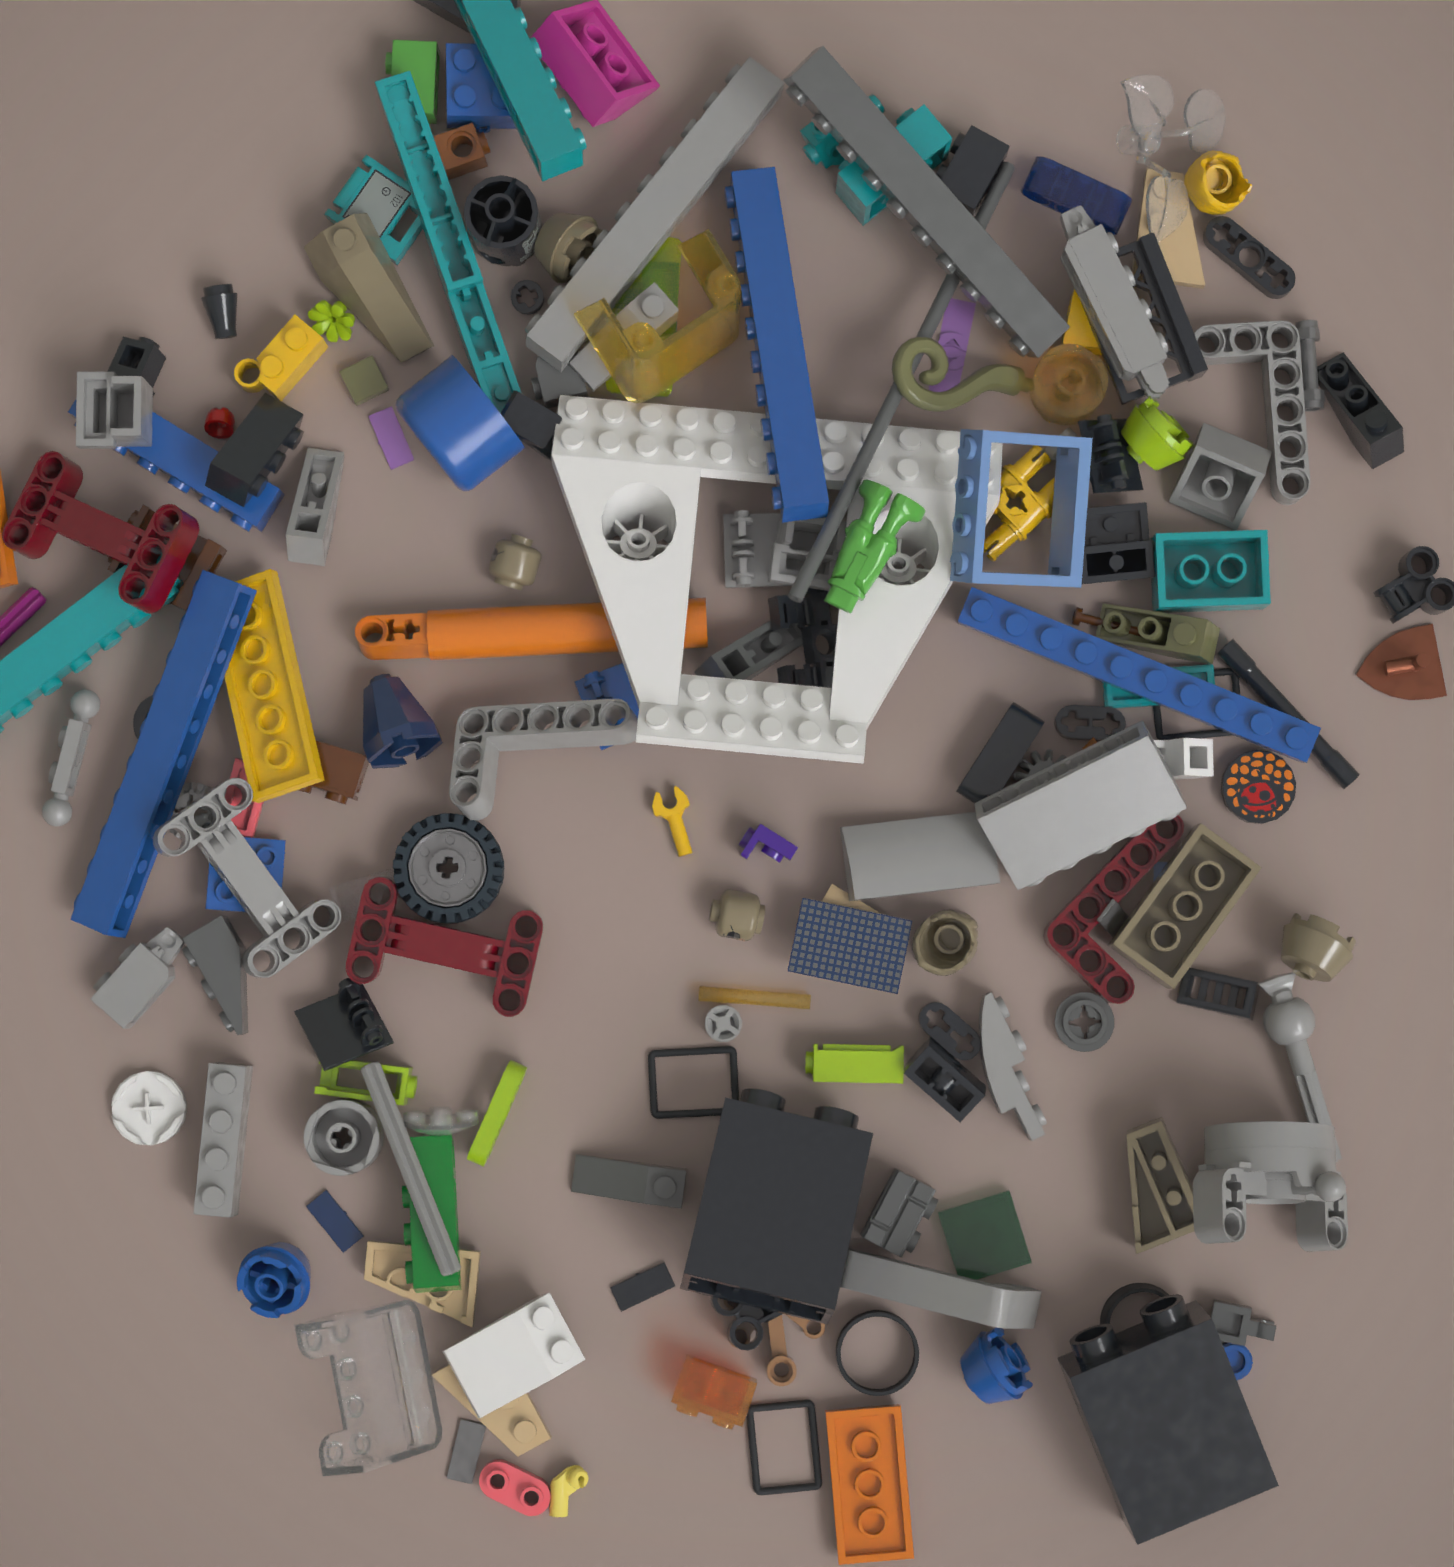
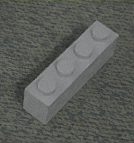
(223, 1139)

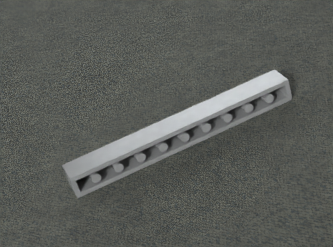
(656, 211)

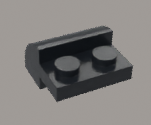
(1117, 544)

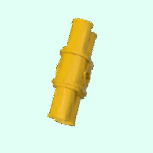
(1034, 505)

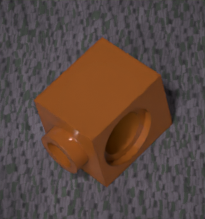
(459, 166)

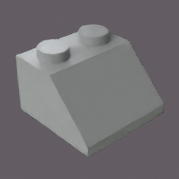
(1220, 476)

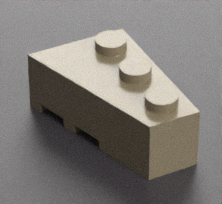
(1158, 1187)

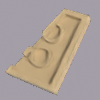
(1178, 248)
(387, 1269)
(514, 1424)

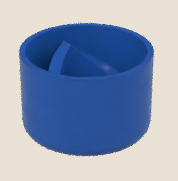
(458, 424)

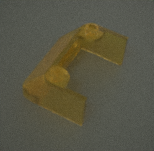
(638, 356)

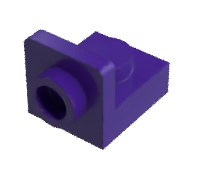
(774, 845)

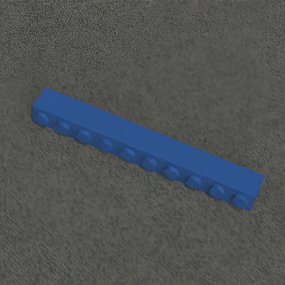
(778, 345)
(1139, 675)
(163, 754)

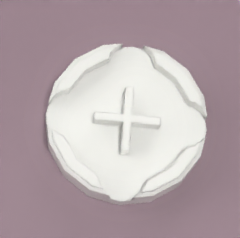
(148, 1108)

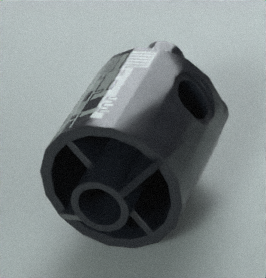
(503, 220)

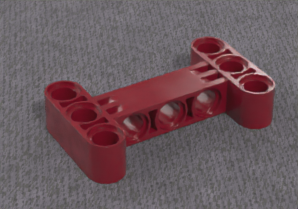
(101, 532)
(443, 946)

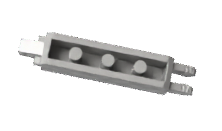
(1112, 303)

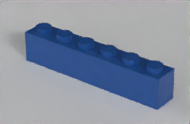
(188, 464)

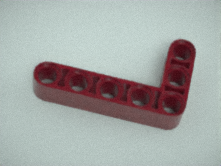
(1097, 891)

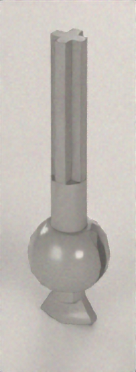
(1290, 1023)

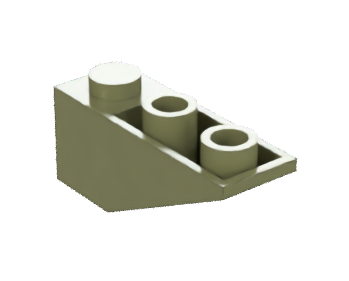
(1172, 637)

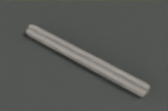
(410, 1169)

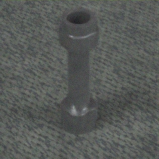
(1309, 334)

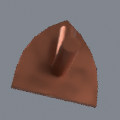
(1406, 666)

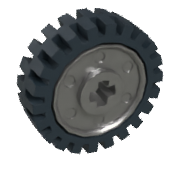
(466, 891)

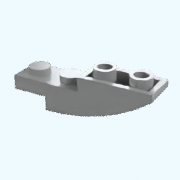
(998, 1054)

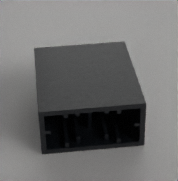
(778, 1207)
(1166, 1417)

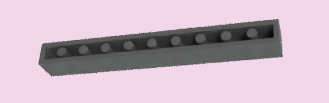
(925, 202)

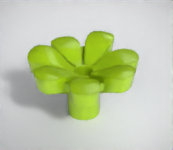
(332, 320)

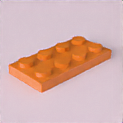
(869, 1484)

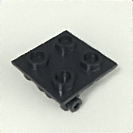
(1111, 464)
(343, 1026)

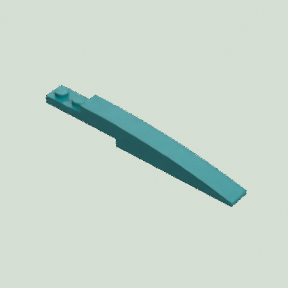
(447, 238)

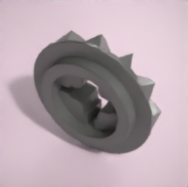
(1095, 1008)

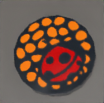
(1258, 787)

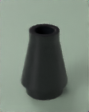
(221, 309)

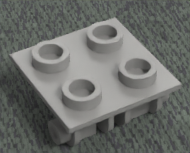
(749, 548)

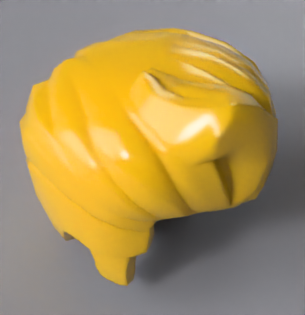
(1216, 183)

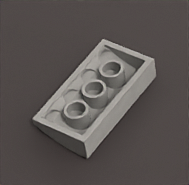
(917, 856)

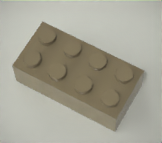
(1184, 906)

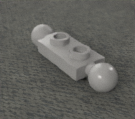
(73, 742)

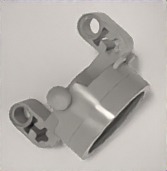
(1271, 1166)

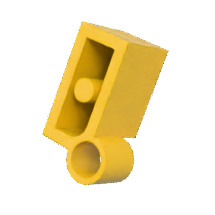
(284, 359)

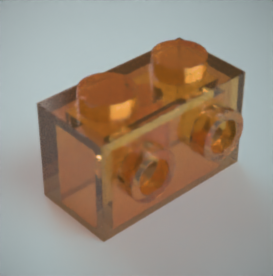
(714, 1392)

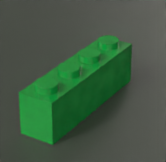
(438, 1164)

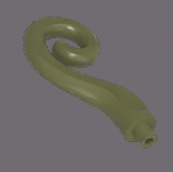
(994, 377)

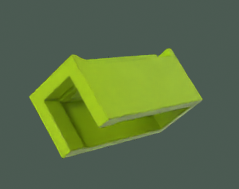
(855, 1063)
(405, 1085)

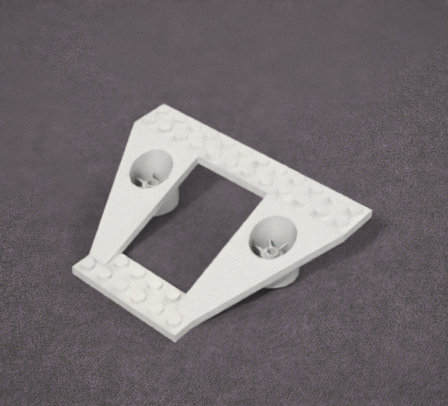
(638, 477)

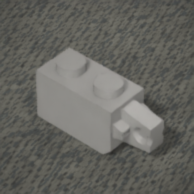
(139, 979)

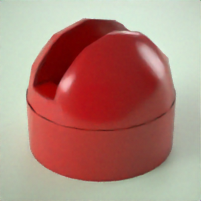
(213, 423)

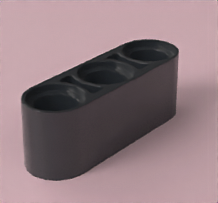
(1001, 754)

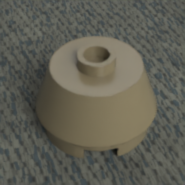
(565, 241)
(1315, 948)

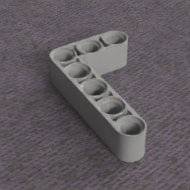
(1274, 393)
(528, 735)
(942, 1292)

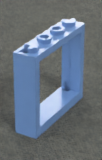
(1068, 510)

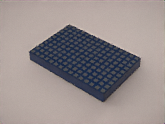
(849, 946)

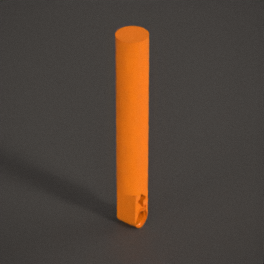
(505, 632)

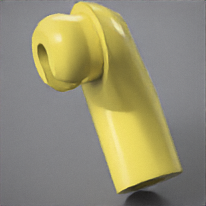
(563, 1486)

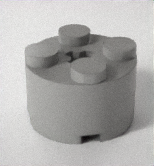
(326, 1148)

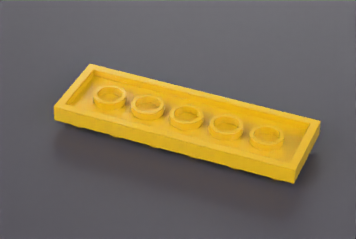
(271, 698)

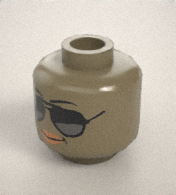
(514, 562)
(737, 915)

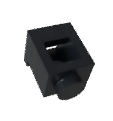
(138, 359)

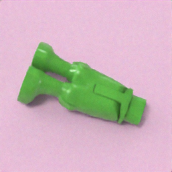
(867, 553)

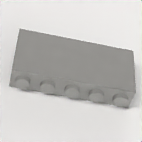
(1080, 806)

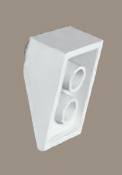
(514, 1355)

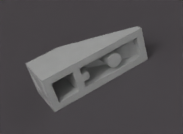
(649, 307)
(314, 507)

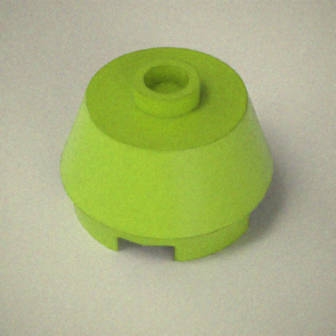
(1155, 436)

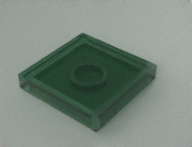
(984, 1236)

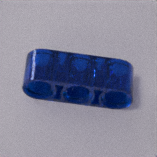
(1066, 188)

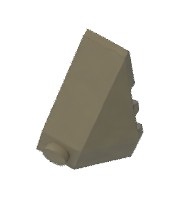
(363, 278)

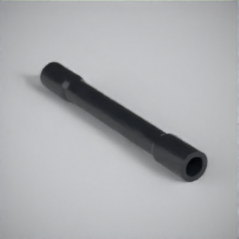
(1246, 669)

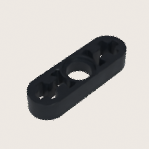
(1249, 273)

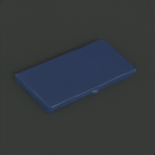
(335, 1221)

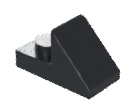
(531, 422)

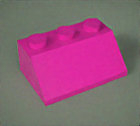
(594, 62)

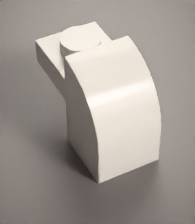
(1187, 757)

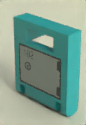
(384, 199)

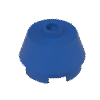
(275, 1279)
(995, 1368)

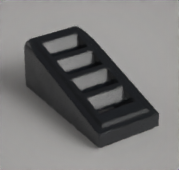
(1250, 1001)

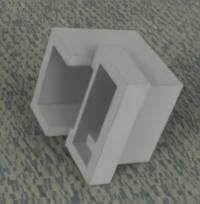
(113, 411)
(793, 546)

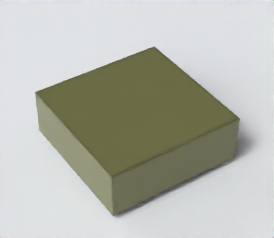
(364, 380)

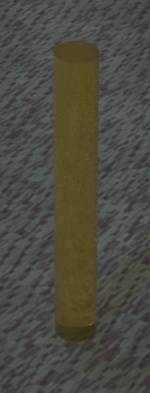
(754, 997)

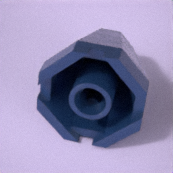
(395, 724)

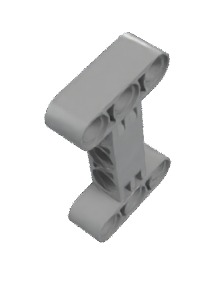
(247, 878)

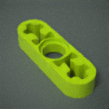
(497, 1113)

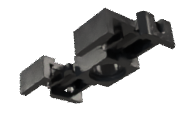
(816, 614)

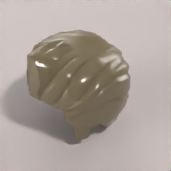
(945, 942)

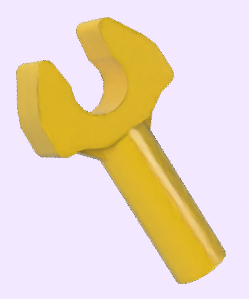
(675, 820)

